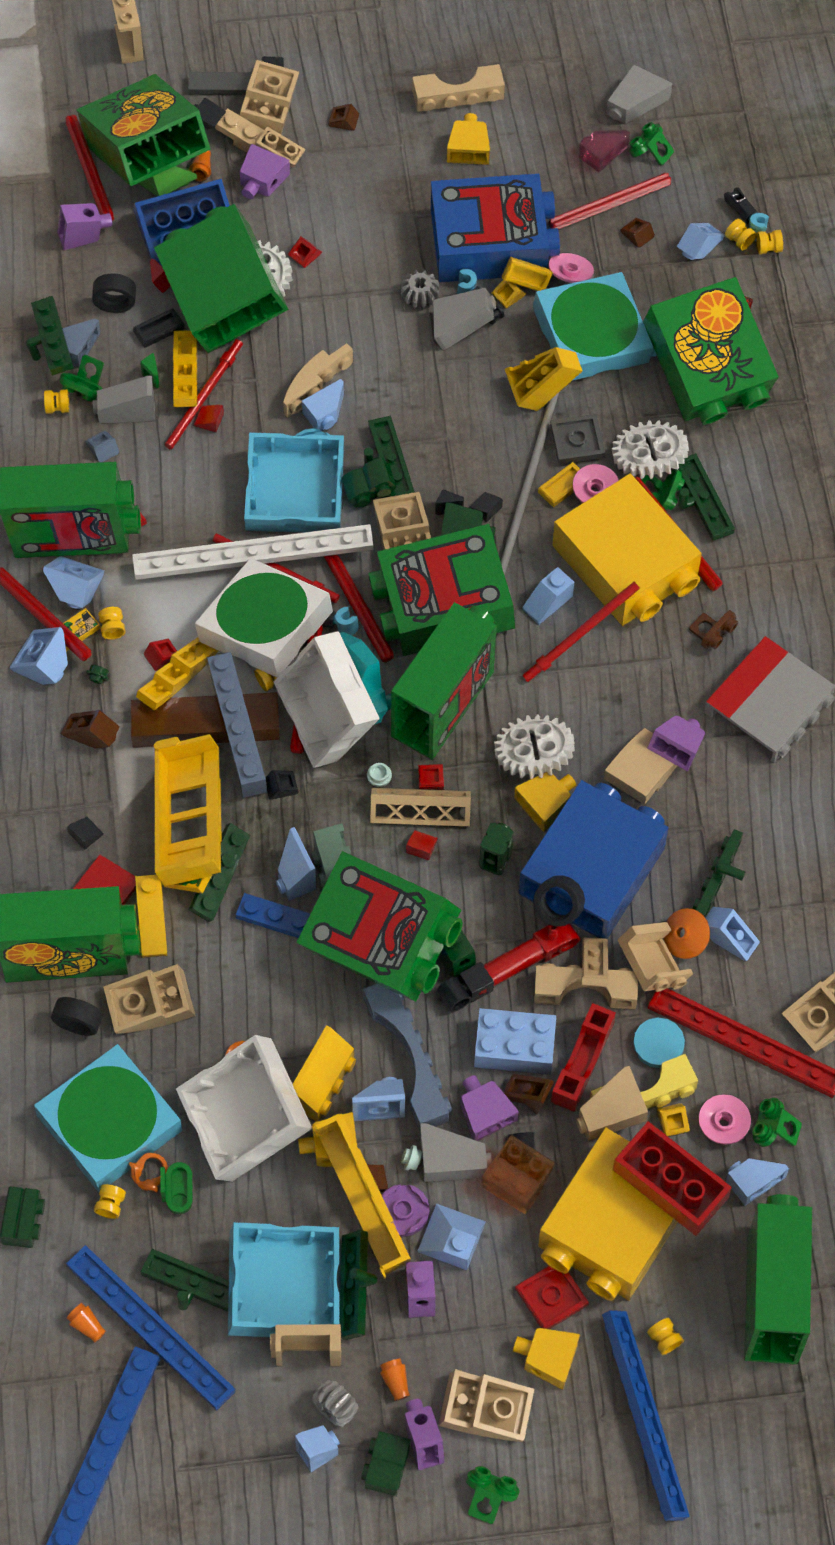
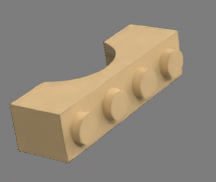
(435, 94)
(555, 982)

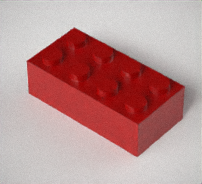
(672, 1178)

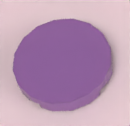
(408, 1208)

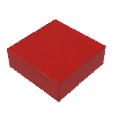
(431, 777)

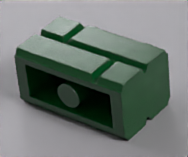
(496, 848)
(21, 1217)

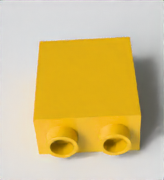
(627, 539)
(605, 1225)

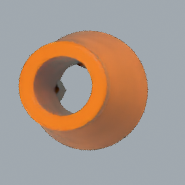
(201, 166)
(85, 1322)
(395, 1377)

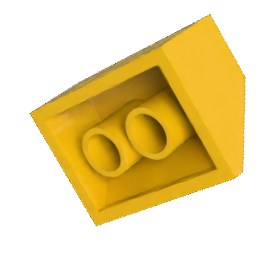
(324, 1073)

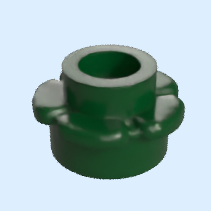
(97, 674)

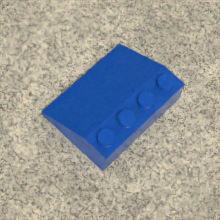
(175, 211)

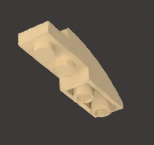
(246, 133)
(313, 375)

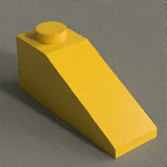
(151, 916)

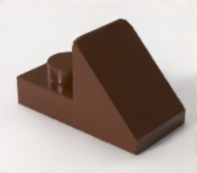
(528, 1090)

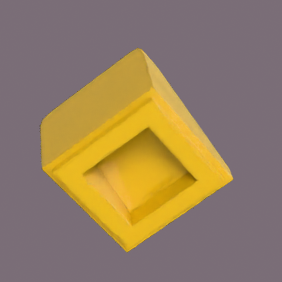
(508, 293)
(673, 1119)

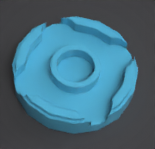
(658, 1041)

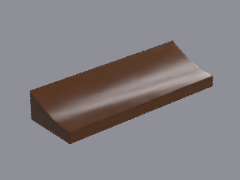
(199, 717)

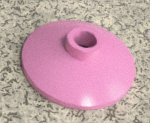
(571, 267)
(590, 477)
(724, 1108)

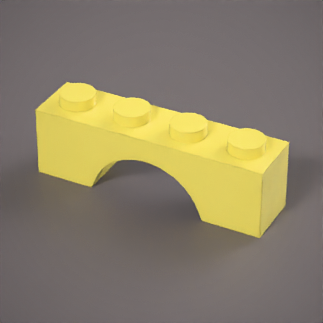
(675, 1080)

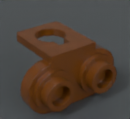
(713, 637)

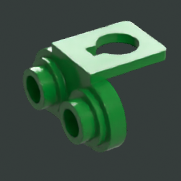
(650, 136)
(80, 382)
(667, 489)
(771, 1123)
(177, 1187)
(492, 1488)

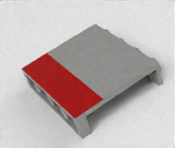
(772, 697)

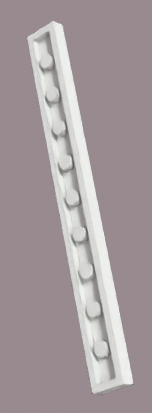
(261, 549)

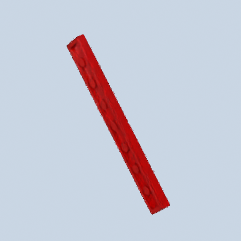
(744, 1040)

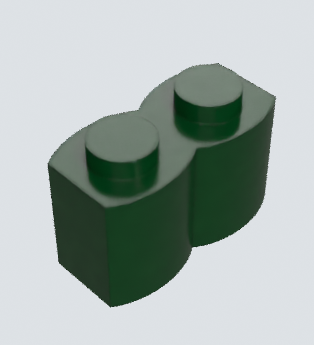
(369, 482)
(387, 1463)

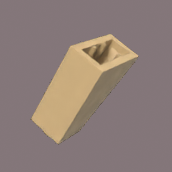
(613, 1107)

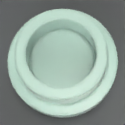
(379, 775)
(411, 1158)

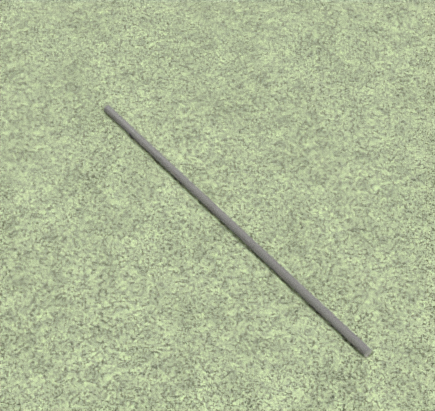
(528, 482)

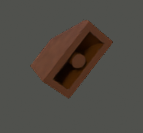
(91, 729)

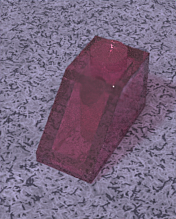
(603, 147)

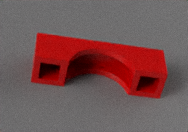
(584, 1057)

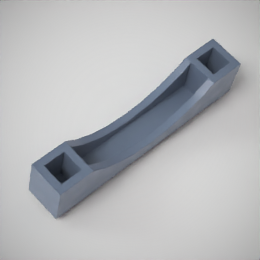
(237, 724)
(388, 1010)

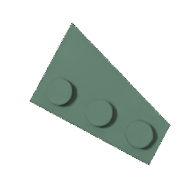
(327, 848)

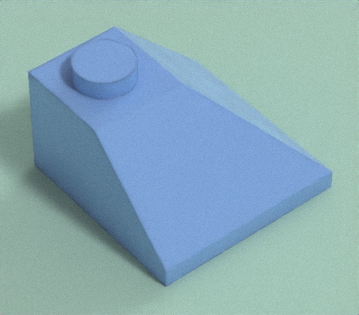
(73, 581)
(42, 656)
(295, 869)
(380, 1100)
(451, 1236)

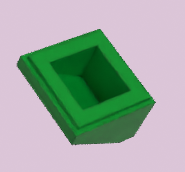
(149, 368)

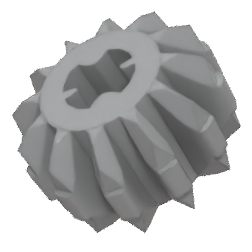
(419, 289)
(335, 1403)

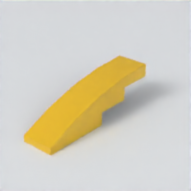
(184, 369)
(176, 674)

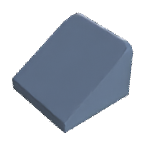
(102, 446)

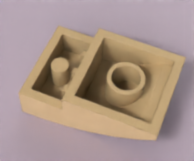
(269, 96)
(401, 520)
(638, 769)
(149, 1000)
(815, 1014)
(486, 1406)

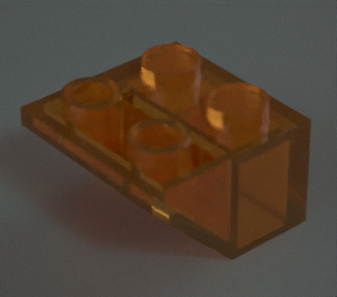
(517, 1174)

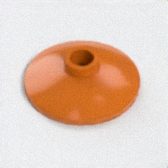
(695, 937)

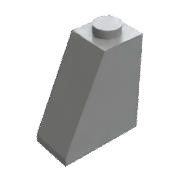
(637, 94)
(461, 315)
(126, 402)
(451, 1155)

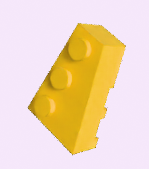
(543, 377)

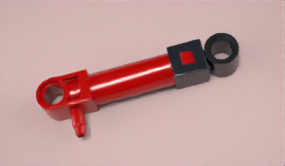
(482, 978)

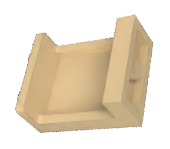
(128, 31)
(651, 957)
(307, 1338)

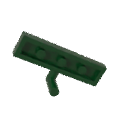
(51, 337)
(389, 448)
(703, 498)
(232, 847)
(721, 868)
(187, 1280)
(354, 1284)

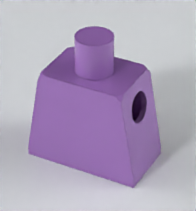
(262, 172)
(80, 224)
(677, 741)
(486, 1108)
(420, 1287)
(424, 1435)

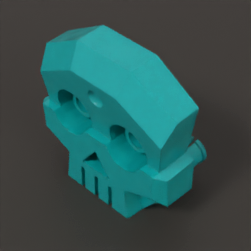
(369, 672)

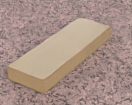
(595, 961)

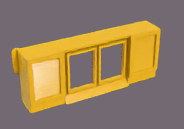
(181, 768)
(362, 1193)

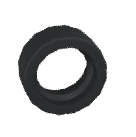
(114, 283)
(543, 909)
(76, 1016)

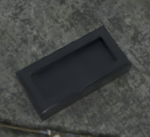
(158, 328)

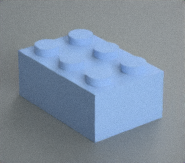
(515, 1041)

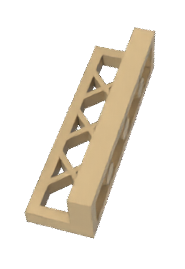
(423, 798)

